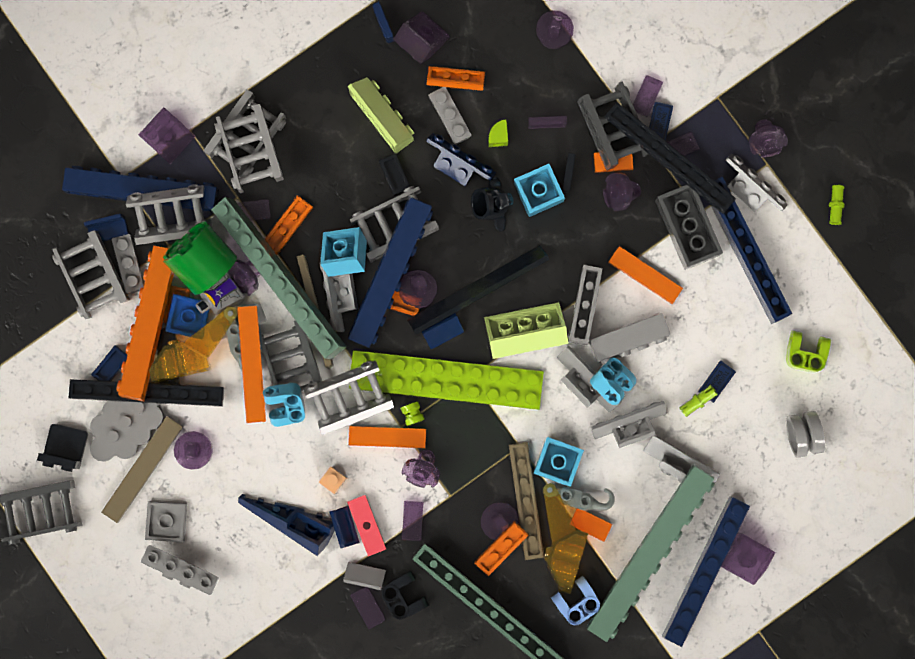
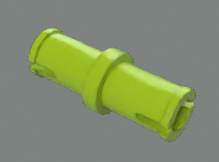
(836, 205)
(698, 400)

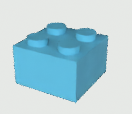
(539, 190)
(343, 252)
(558, 461)

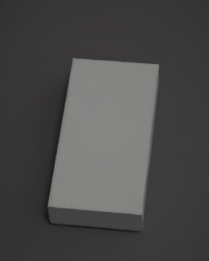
(364, 576)

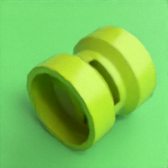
(412, 413)

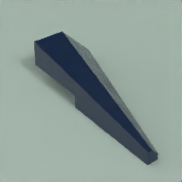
(306, 529)

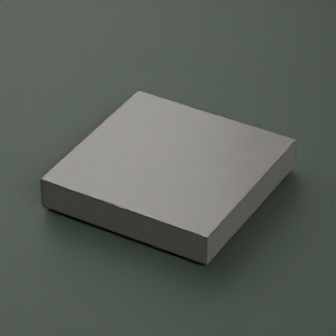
(166, 521)

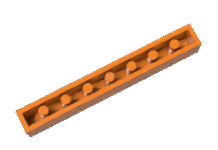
(147, 327)

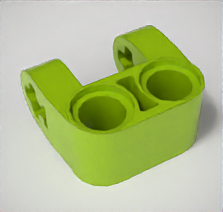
(805, 357)

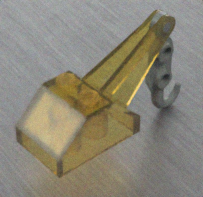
(192, 356)
(567, 542)

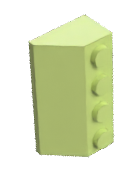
(380, 114)
(526, 330)

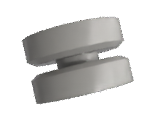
(805, 434)

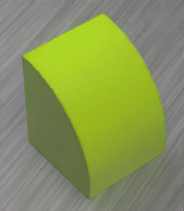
(498, 134)

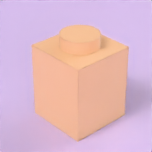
(332, 480)

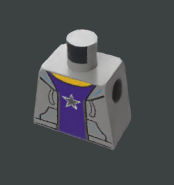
(220, 296)

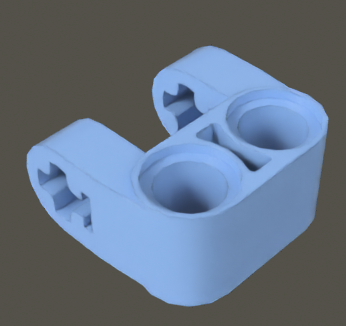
(580, 605)

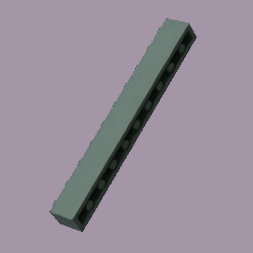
(279, 278)
(650, 552)
(484, 604)

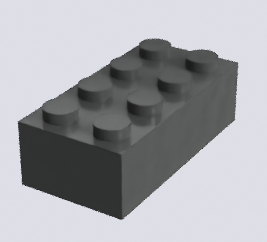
(688, 226)

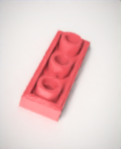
(370, 537)

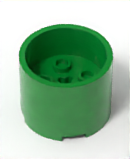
(200, 258)

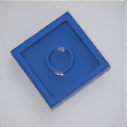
(184, 316)

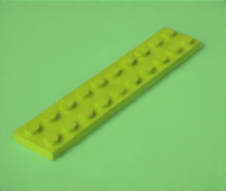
(453, 380)

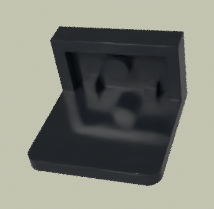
(64, 447)

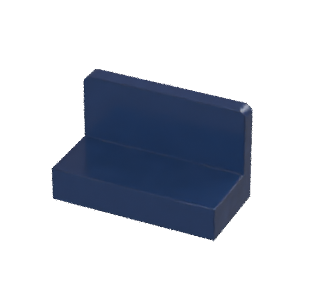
(109, 227)
(443, 331)

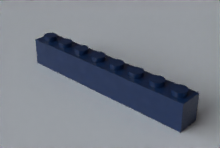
(119, 187)
(752, 261)
(390, 271)
(705, 571)

